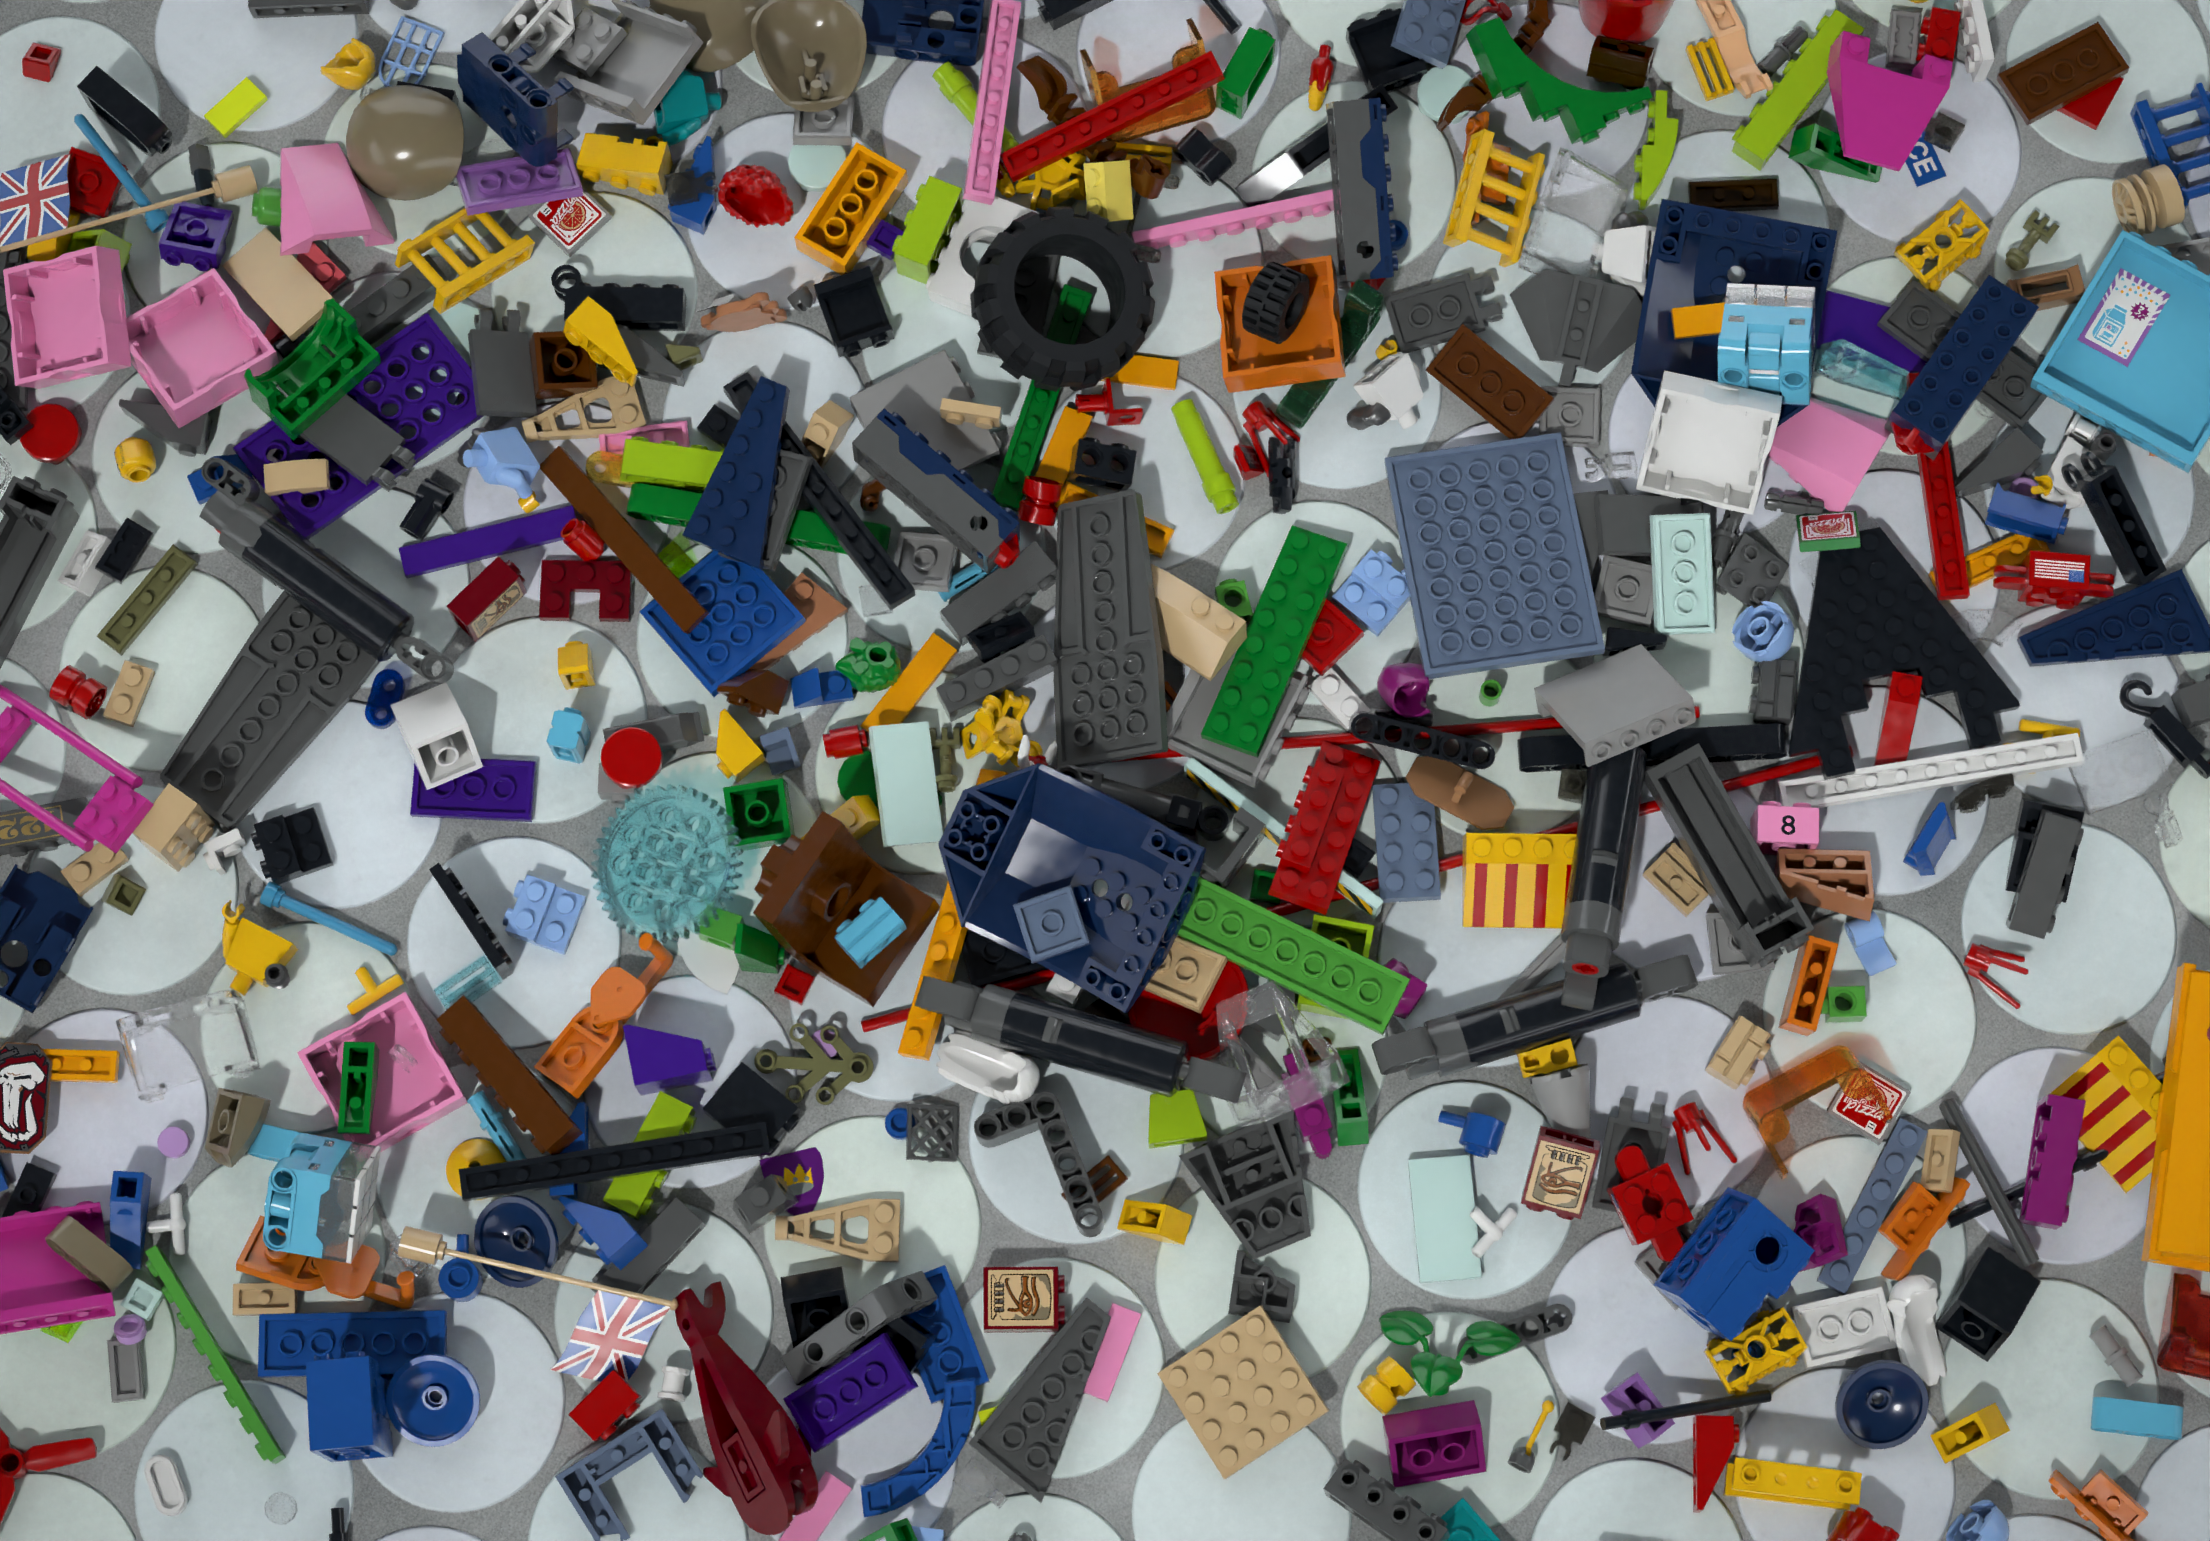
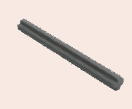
(1989, 1183)

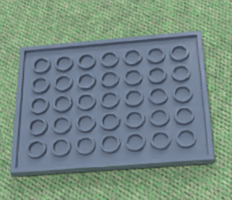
(1493, 556)

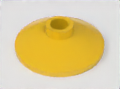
(466, 1154)

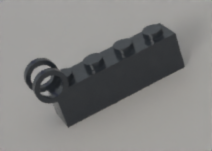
(634, 306)
(2116, 519)

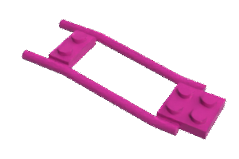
(111, 812)

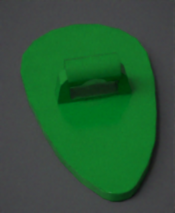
(858, 778)

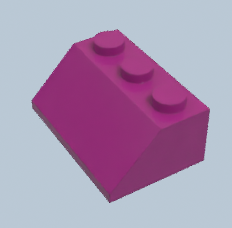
(1434, 1443)

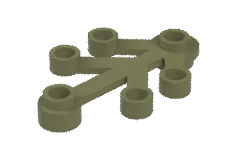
(819, 1065)

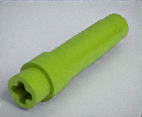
(959, 90)
(1216, 482)

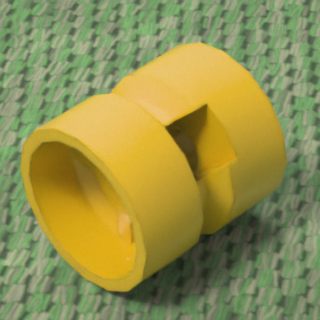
(1386, 1385)

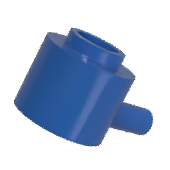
(1480, 1132)
(459, 1276)

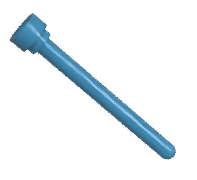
(156, 218)
(275, 896)

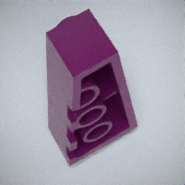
(2051, 1161)

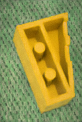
(625, 163)

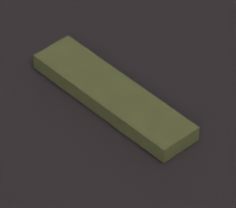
(147, 600)

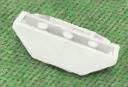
(538, 23)

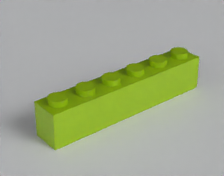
(1791, 96)

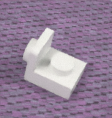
(224, 845)

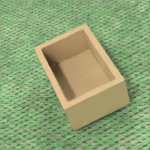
(174, 828)

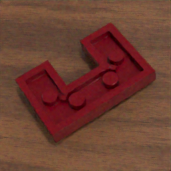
(563, 577)

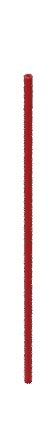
(1393, 734)

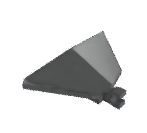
(1577, 320)

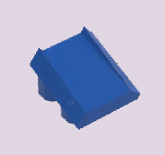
(1931, 842)

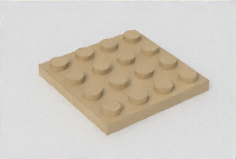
(1243, 1392)

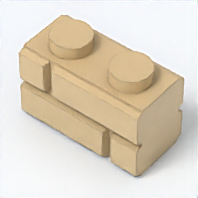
(1738, 1052)

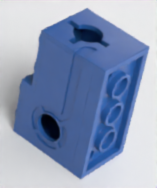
(1733, 1264)
(347, 1408)

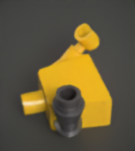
(254, 952)

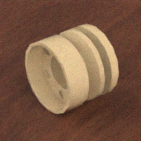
(2148, 200)

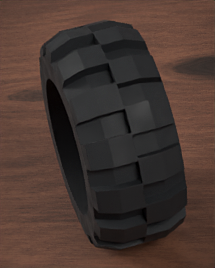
(1101, 250)

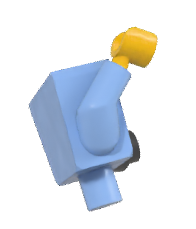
(502, 460)

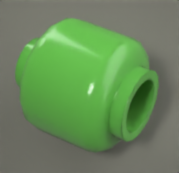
(267, 206)

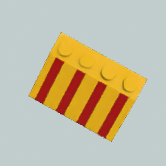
(1515, 879)
(2117, 1111)

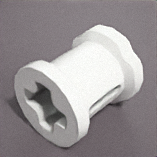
(2083, 430)
(673, 1383)

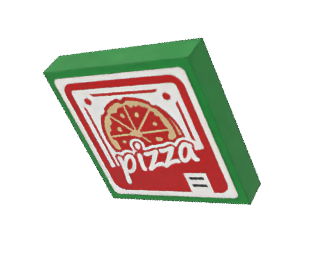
(1828, 531)

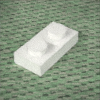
(1337, 698)

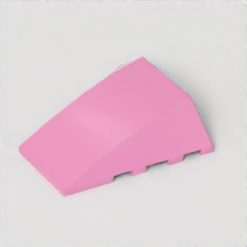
(324, 200)
(1828, 450)

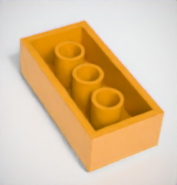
(851, 209)

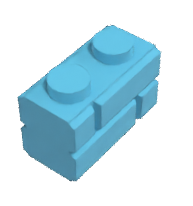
(568, 735)
(869, 931)

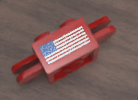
(2053, 579)
(1649, 1203)

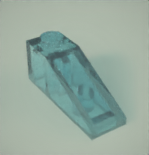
(1861, 369)

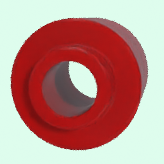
(582, 539)
(845, 742)

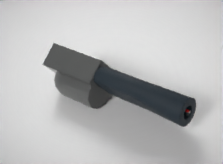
(200, 168)

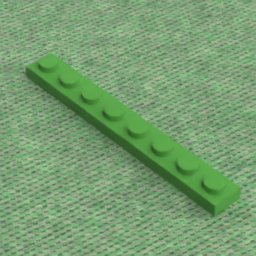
(206, 1344)

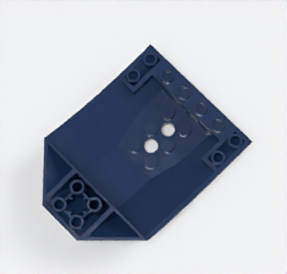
(1690, 268)
(1053, 832)

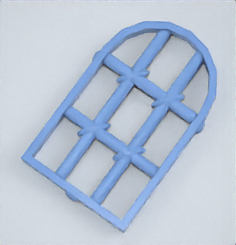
(407, 43)

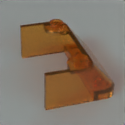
(1199, 106)
(1767, 1102)

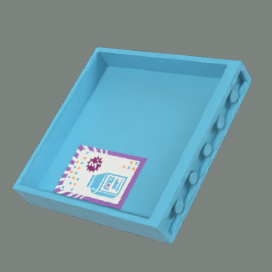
(2138, 352)

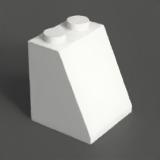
(437, 735)

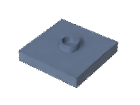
(1051, 924)

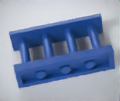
(2157, 144)

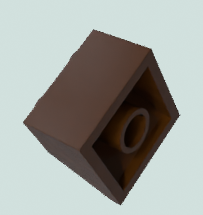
(560, 366)

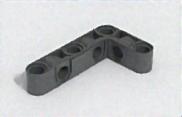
(849, 1328)

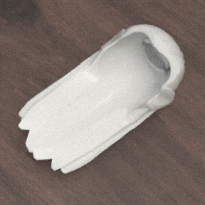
(988, 1068)
(1916, 1336)

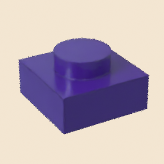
(883, 239)

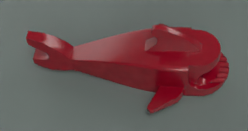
(754, 1442)

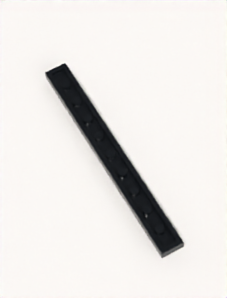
(837, 513)
(614, 1161)

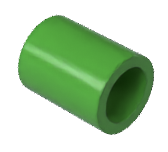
(1493, 685)

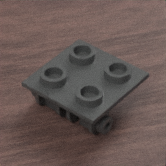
(1751, 573)

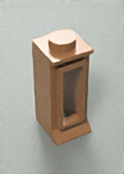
(2054, 299)

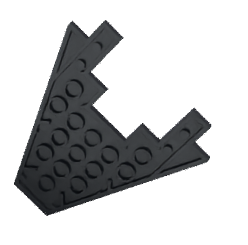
(1876, 619)

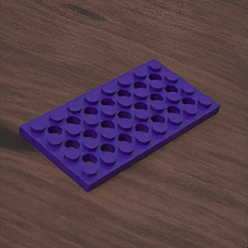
(393, 390)

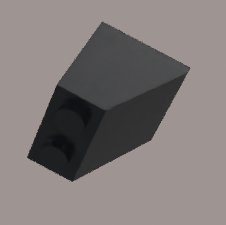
(1988, 1304)

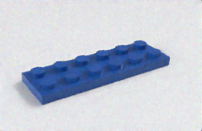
(387, 1337)

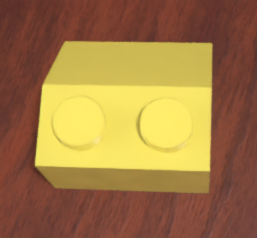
(1109, 189)

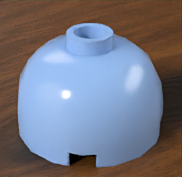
(1763, 632)
(1982, 1524)

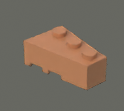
(1828, 879)

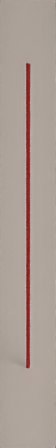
(1372, 884)

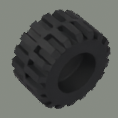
(1275, 302)

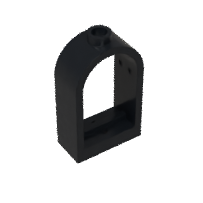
(125, 113)

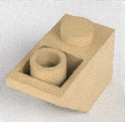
(826, 431)

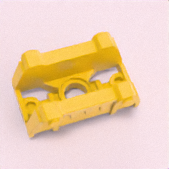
(1948, 258)
(1757, 1367)

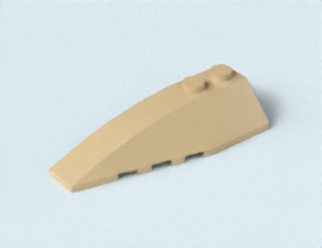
(1194, 625)

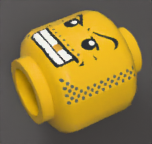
(135, 459)

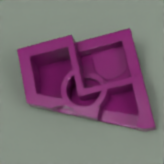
(1821, 1228)

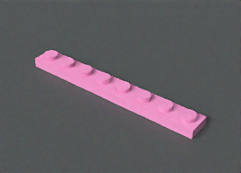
(992, 101)
(1236, 221)

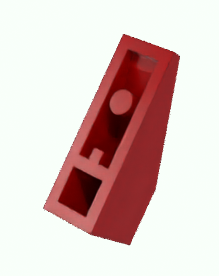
(1898, 717)
(1712, 1447)

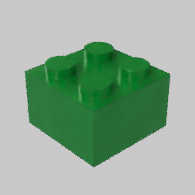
(760, 813)

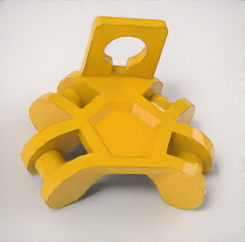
(1055, 179)
(998, 731)

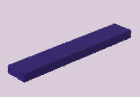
(485, 542)

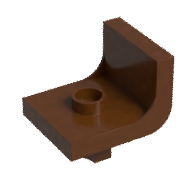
(818, 885)

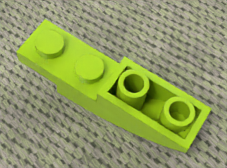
(1657, 154)

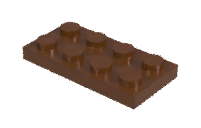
(2062, 73)
(1489, 384)

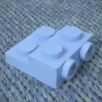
(1374, 592)
(544, 914)

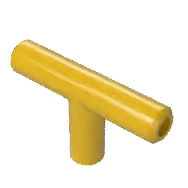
(2046, 729)
(373, 991)

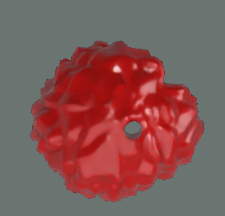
(755, 196)

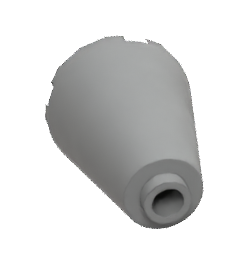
(1565, 1098)

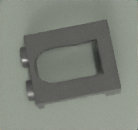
(1253, 833)

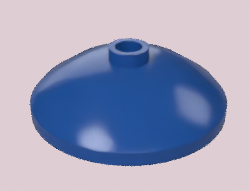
(421, 1416)

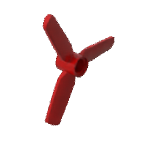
(39, 1459)

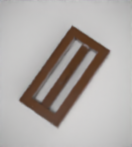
(1110, 1189)

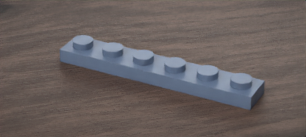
(1874, 1203)

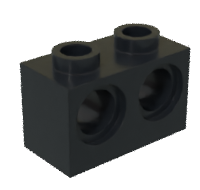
(1102, 472)

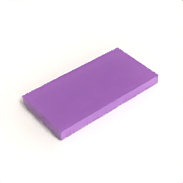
(517, 183)

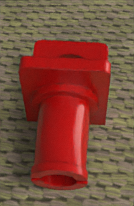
(1104, 403)

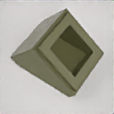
(683, 356)
(123, 894)

